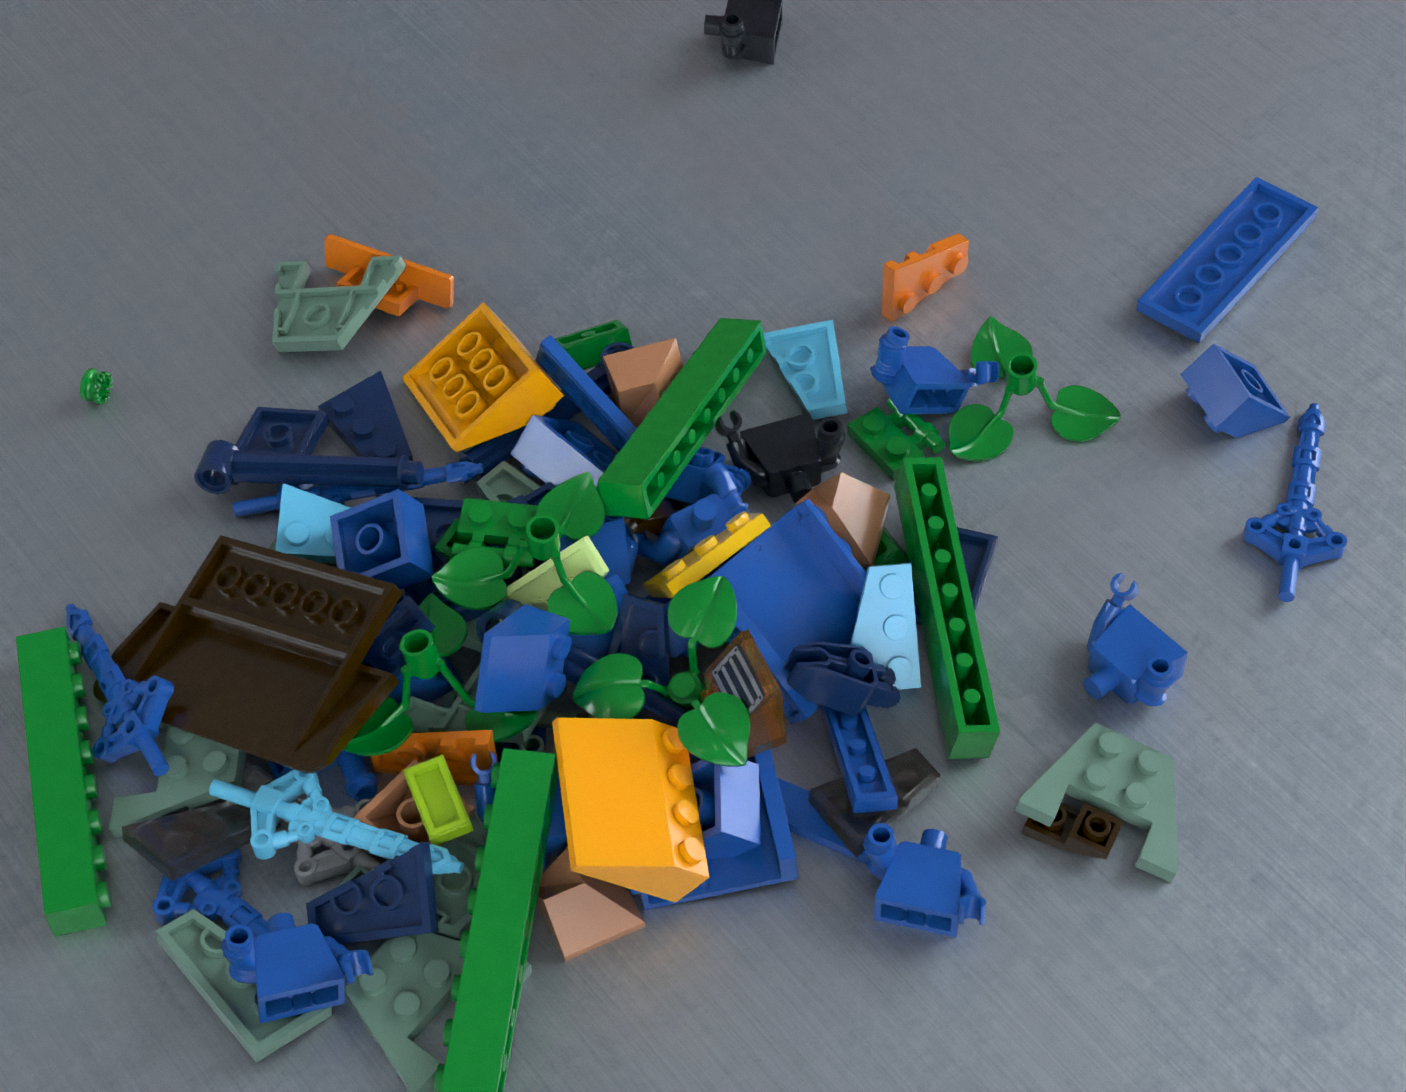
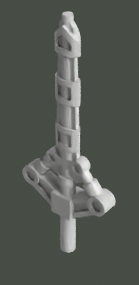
(330, 863)

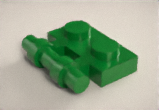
(885, 442)
(495, 524)

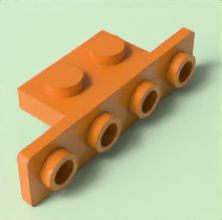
(413, 283)

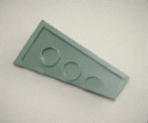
(196, 949)

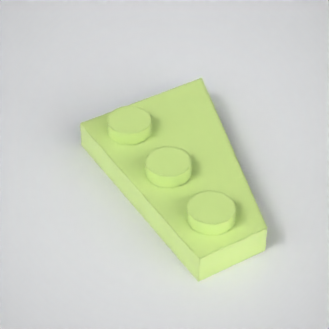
(538, 584)

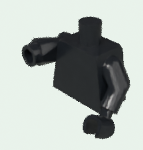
(748, 29)
(785, 453)

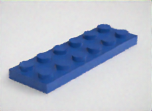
(1227, 259)

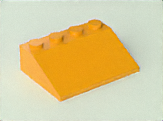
(480, 382)
(630, 805)

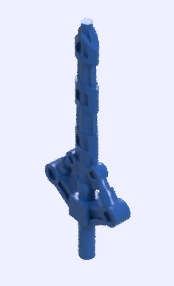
(450, 473)
(1298, 516)
(139, 723)
(213, 898)

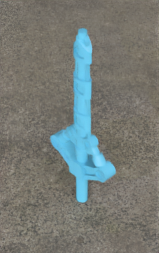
(315, 818)

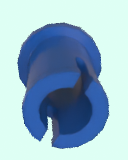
(359, 780)

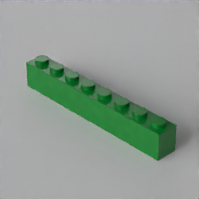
(681, 419)
(946, 609)
(62, 783)
(501, 924)

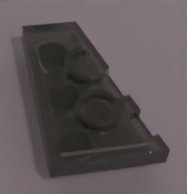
(913, 781)
(190, 838)

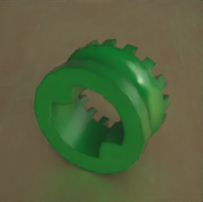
(96, 386)

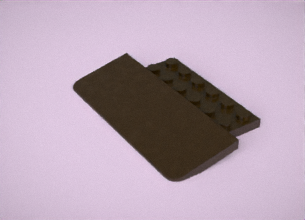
(267, 654)

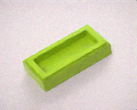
(437, 800)

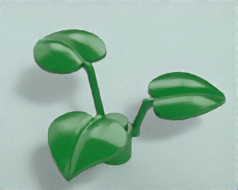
(982, 435)
(571, 509)
(422, 653)
(712, 728)

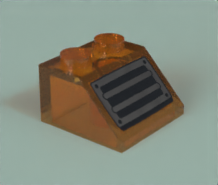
(745, 674)

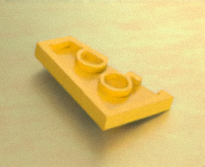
(707, 555)

